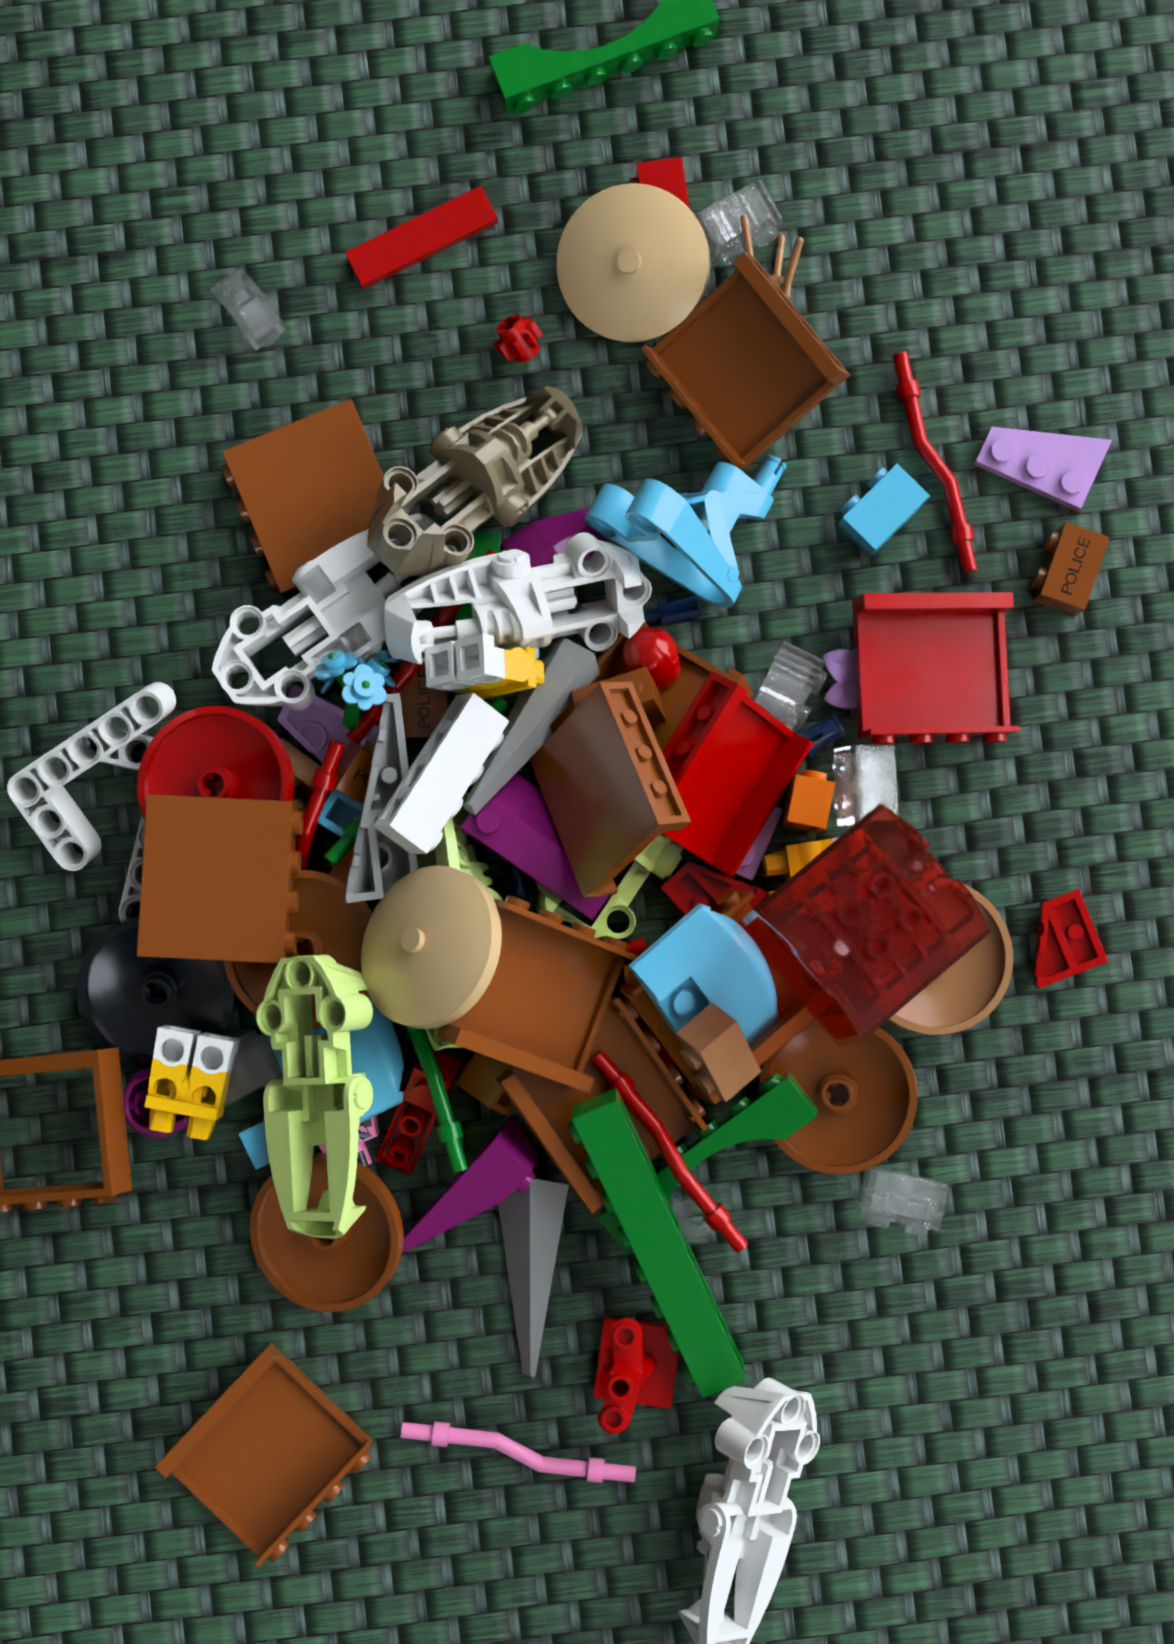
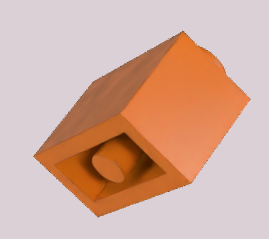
(808, 802)

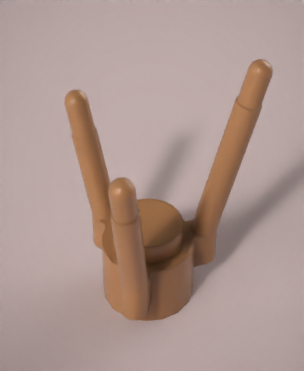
(783, 283)

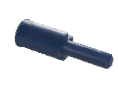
(675, 611)

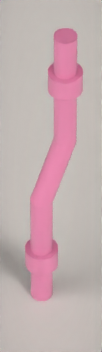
(594, 1470)

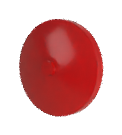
(216, 756)

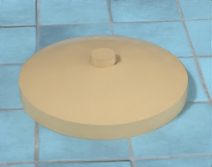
(633, 262)
(431, 947)

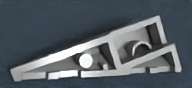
(535, 709)
(376, 858)
(531, 1239)

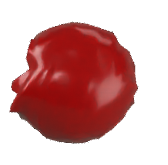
(655, 650)

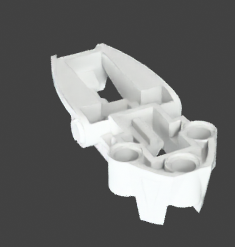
(521, 602)
(343, 607)
(747, 1512)

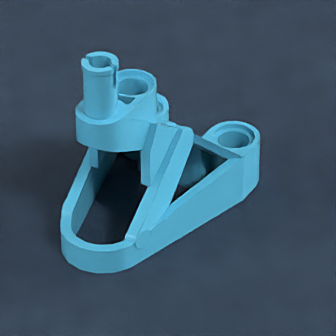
(699, 562)

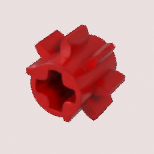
(517, 338)

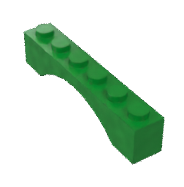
(535, 74)
(771, 1114)

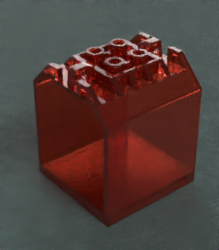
(866, 926)

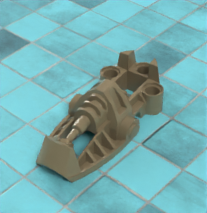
(485, 467)

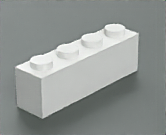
(442, 774)

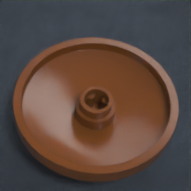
(322, 927)
(861, 1094)
(323, 1271)

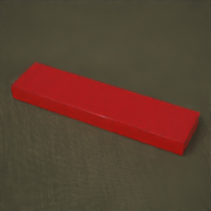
(422, 237)

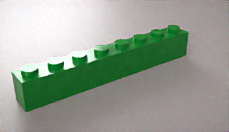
(658, 1243)

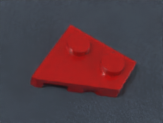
(1065, 940)

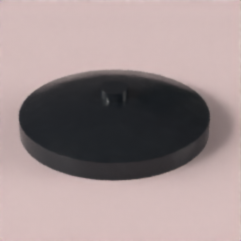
(134, 995)

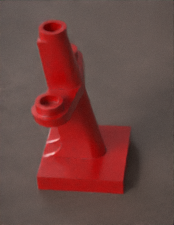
(633, 1369)

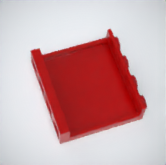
(932, 667)
(729, 770)

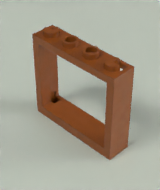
(110, 1126)

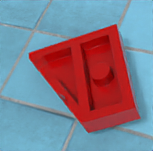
(698, 885)

